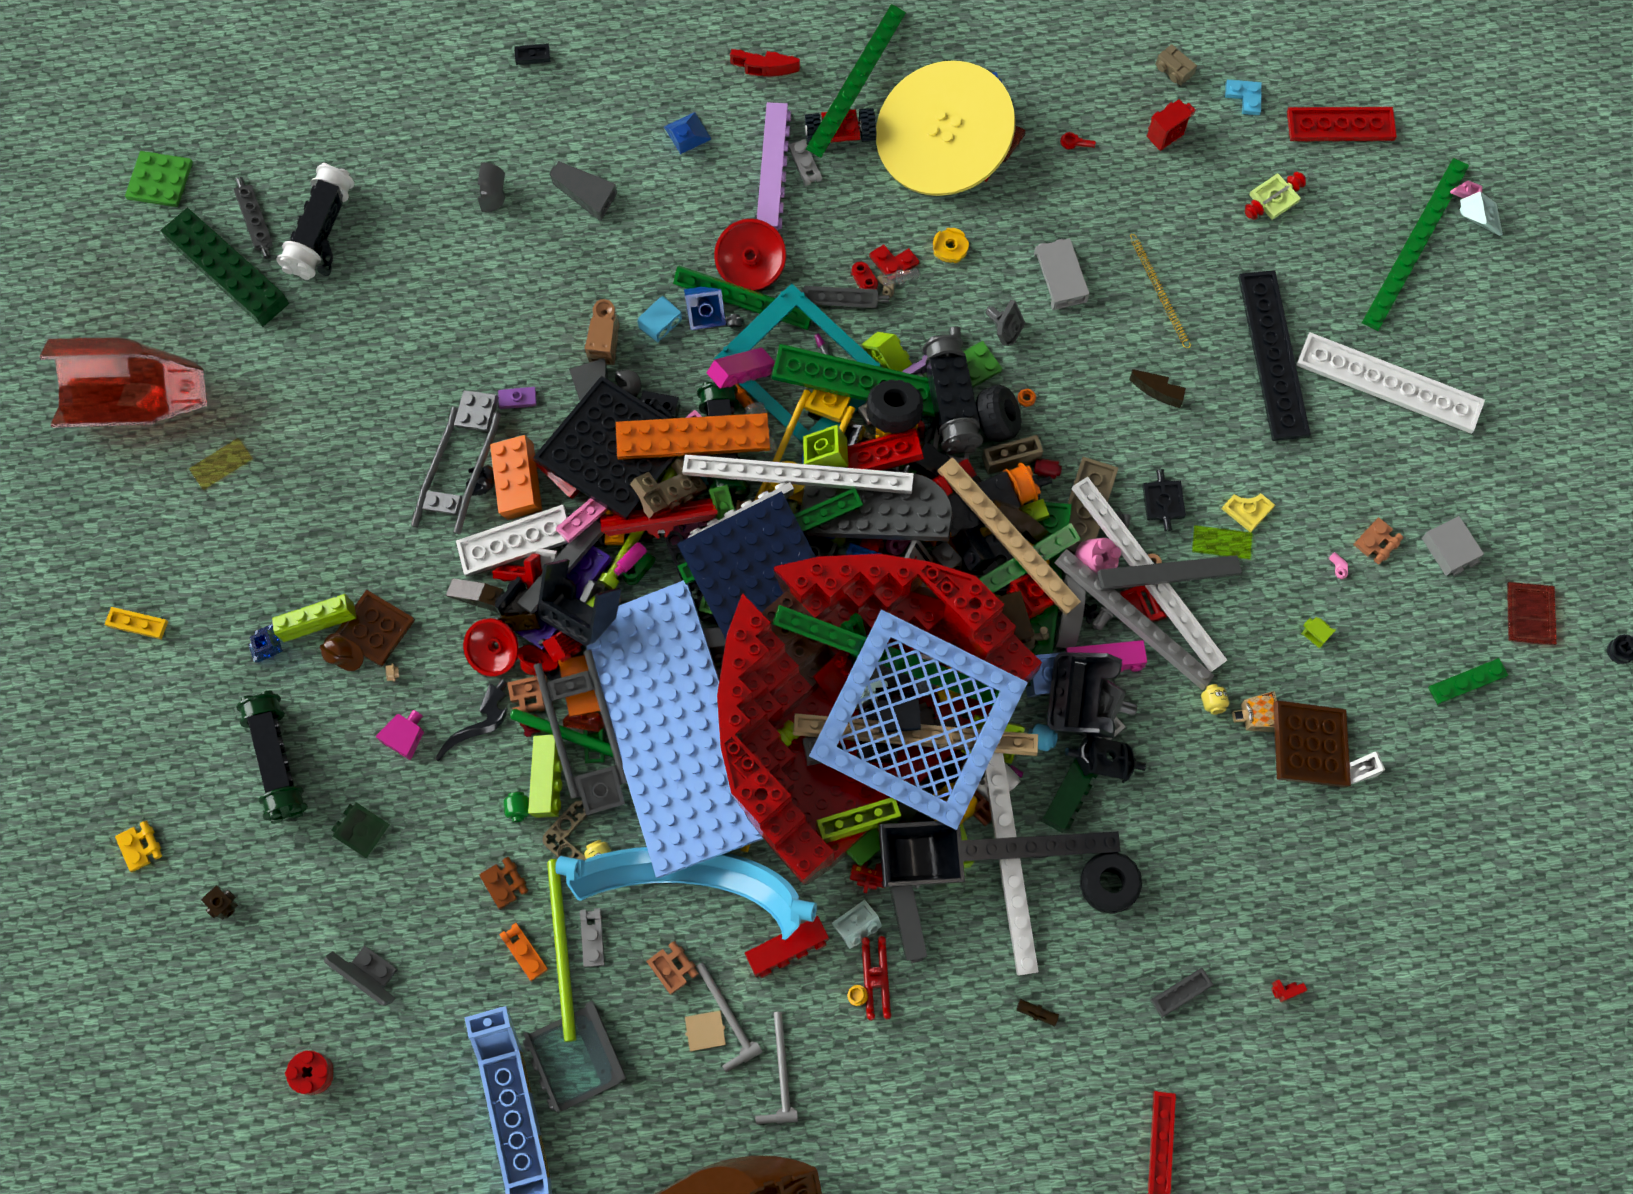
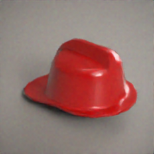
(531, 655)

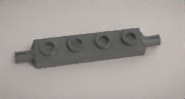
(253, 217)
(844, 296)

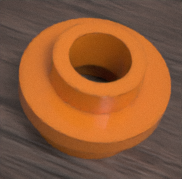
(1029, 393)

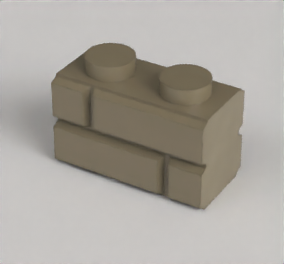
(1175, 65)

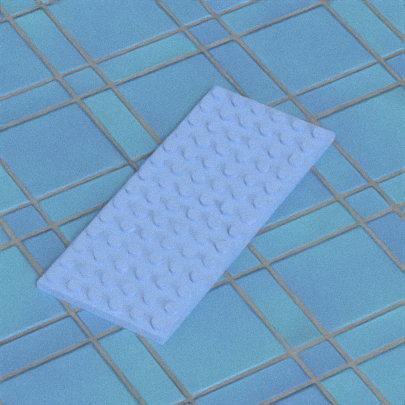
(667, 729)

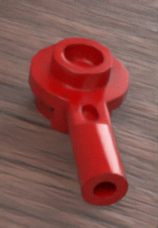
(1070, 141)

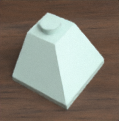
(1482, 212)

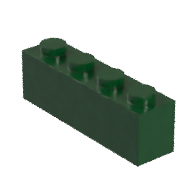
(1068, 798)

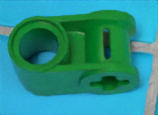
(639, 569)

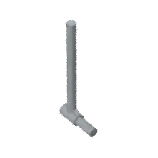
(749, 1049)
(786, 1113)

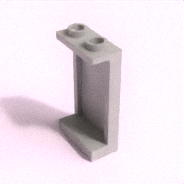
(1062, 273)

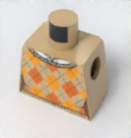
(1257, 713)

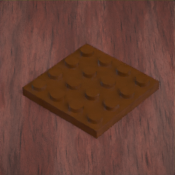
(1311, 744)

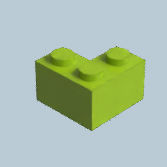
(888, 351)

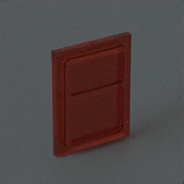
(1531, 613)

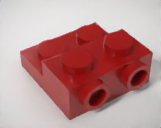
(1034, 597)

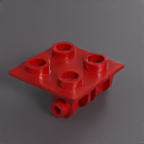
(834, 675)

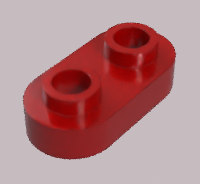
(864, 276)

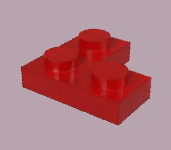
(889, 264)

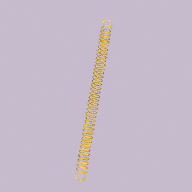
(1160, 291)

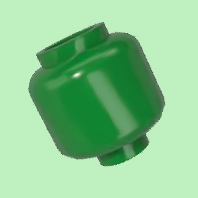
(516, 806)

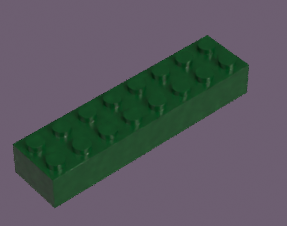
(225, 267)

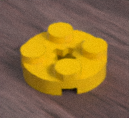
(959, 241)

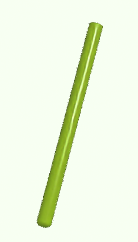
(561, 949)

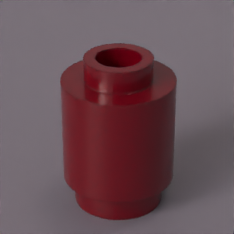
(1047, 468)

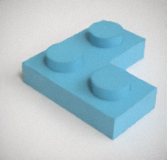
(1247, 91)

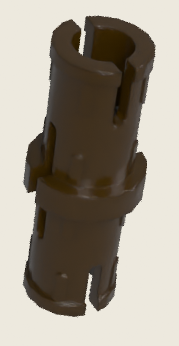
(1037, 1012)

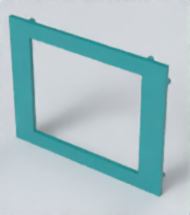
(764, 324)

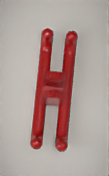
(876, 978)

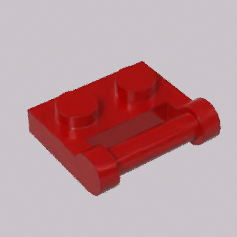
(1136, 598)

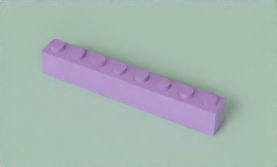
(772, 164)

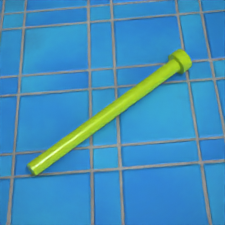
(610, 578)

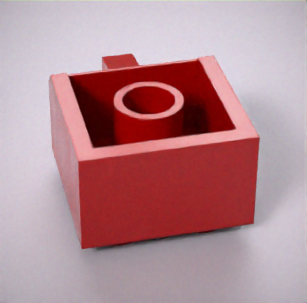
(1169, 123)

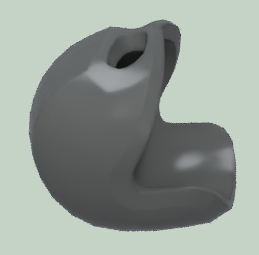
(629, 381)

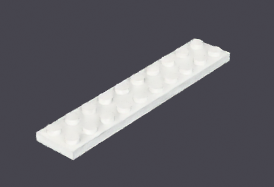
(1390, 382)

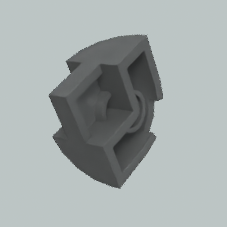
(491, 187)

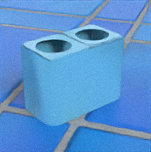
(657, 317)

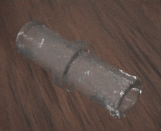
(900, 277)

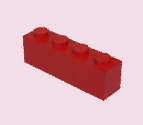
(779, 951)

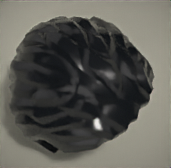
(484, 482)

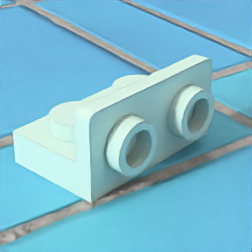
(857, 924)

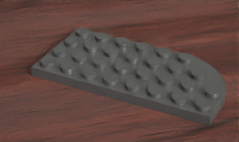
(887, 515)

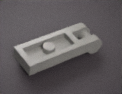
(804, 162)
(592, 938)

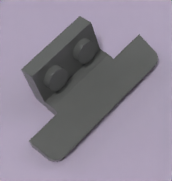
(366, 972)

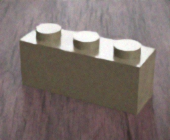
(1010, 454)

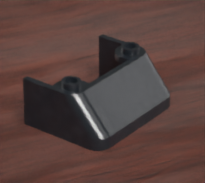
(570, 615)

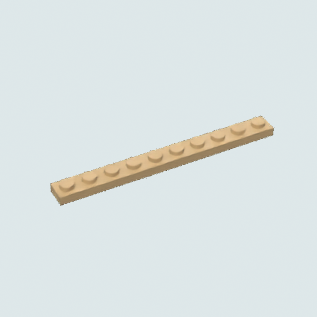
(1009, 536)

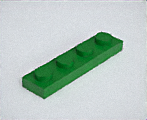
(1468, 681)

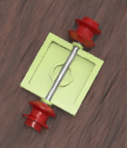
(1275, 196)

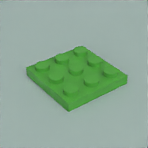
(158, 179)

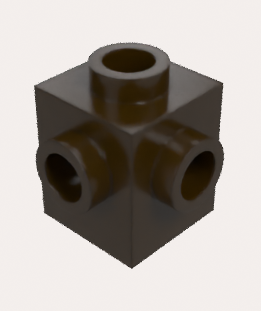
(219, 903)

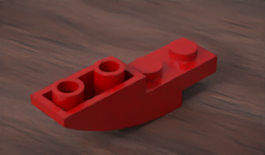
(769, 65)

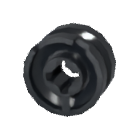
(1616, 651)

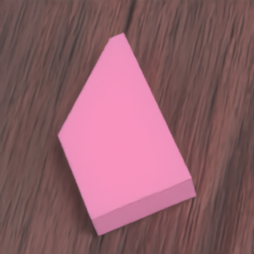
(1466, 189)

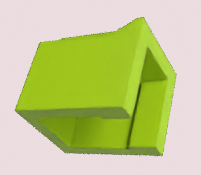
(1317, 631)

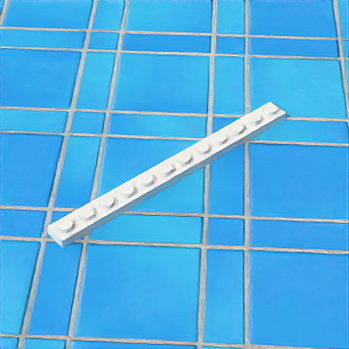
(798, 474)
(1136, 556)
(1010, 868)

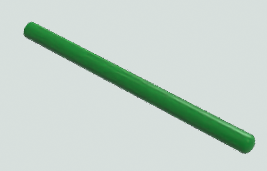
(567, 734)

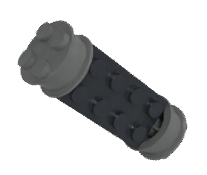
(952, 394)

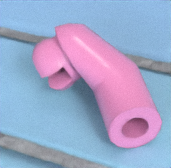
(1341, 565)

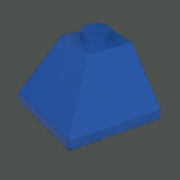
(687, 133)
(704, 307)

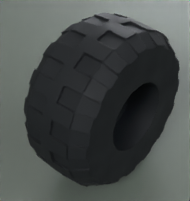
(907, 407)
(998, 413)
(1100, 898)

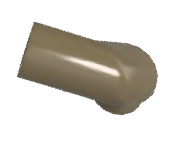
(887, 290)

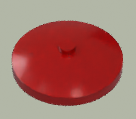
(750, 254)

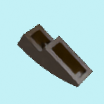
(1158, 387)
(1022, 520)

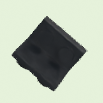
(508, 601)

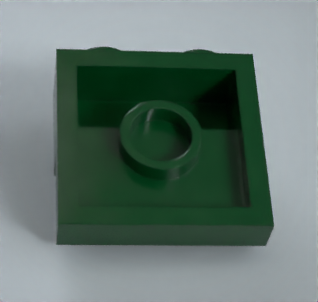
(359, 829)

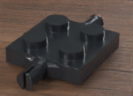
(1164, 500)

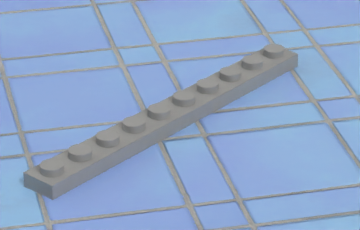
(1135, 620)

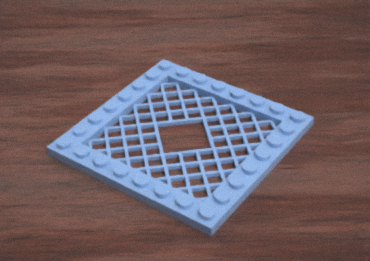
(1009, 688)

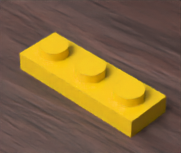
(136, 623)

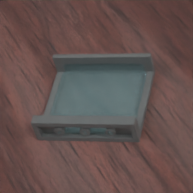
(575, 1068)

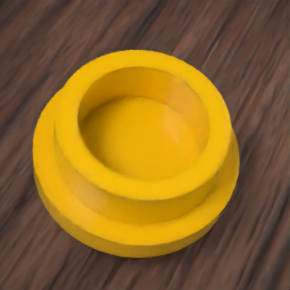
(857, 995)

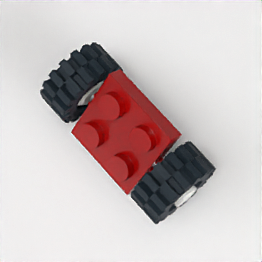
(849, 128)

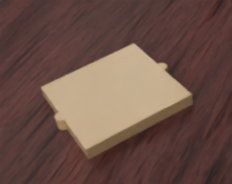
(705, 1031)

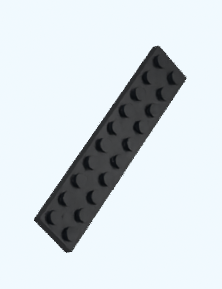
(1274, 356)

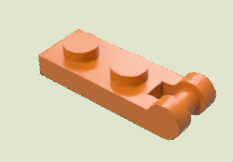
(524, 952)

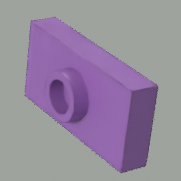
(517, 398)

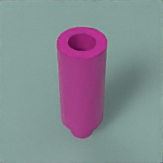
(630, 559)

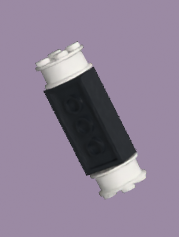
(320, 213)

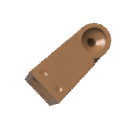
(602, 333)

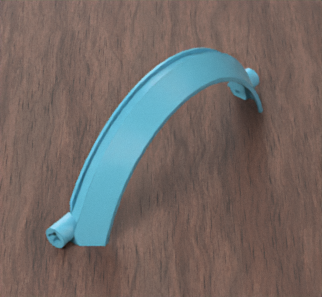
(722, 872)

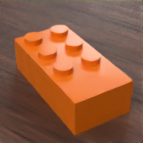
(516, 477)

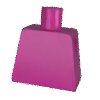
(402, 734)

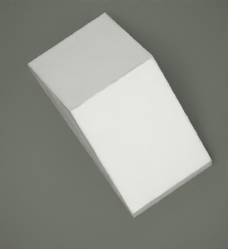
(1366, 767)

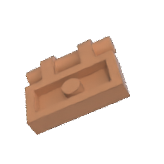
(1373, 536)
(524, 690)
(668, 972)

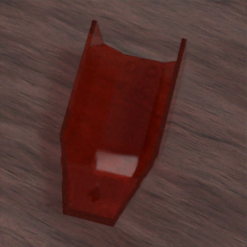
(121, 382)

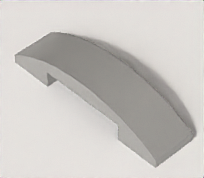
(1071, 623)

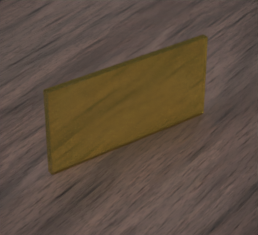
(220, 463)

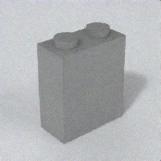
(1453, 546)

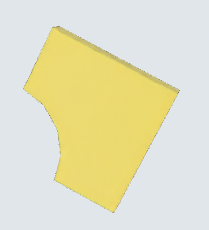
(1248, 511)

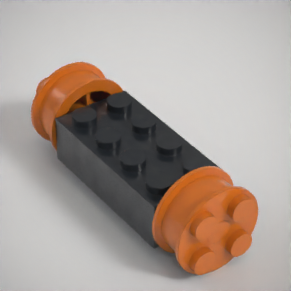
(1010, 486)

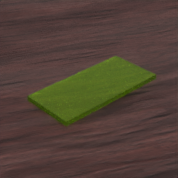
(1222, 542)

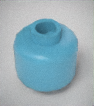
(1046, 737)

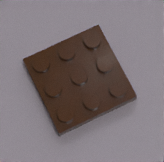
(376, 627)

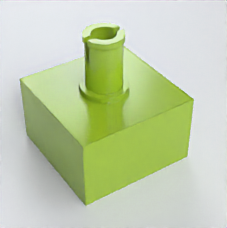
(826, 448)

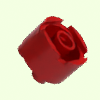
(298, 1073)

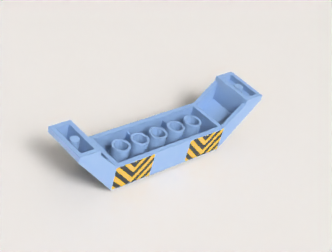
(509, 1102)

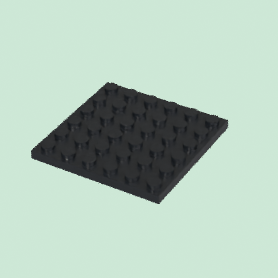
(586, 448)

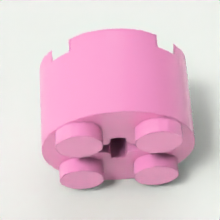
(1098, 554)

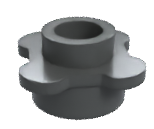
(734, 320)

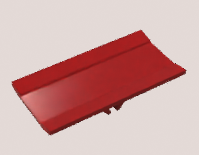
(685, 514)

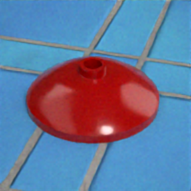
(481, 649)

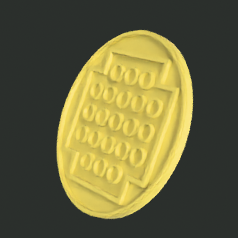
(945, 128)

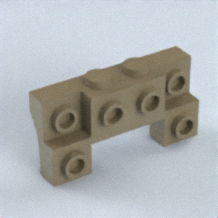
(669, 493)

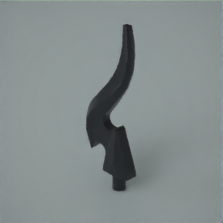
(494, 719)

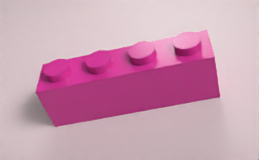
(741, 368)
(1131, 653)

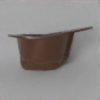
(342, 652)

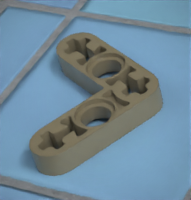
(562, 835)

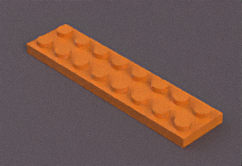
(692, 436)

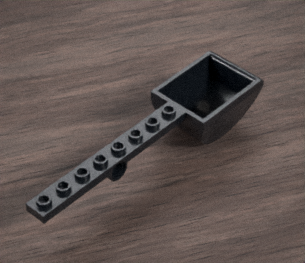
(935, 853)

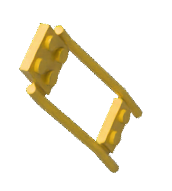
(821, 403)

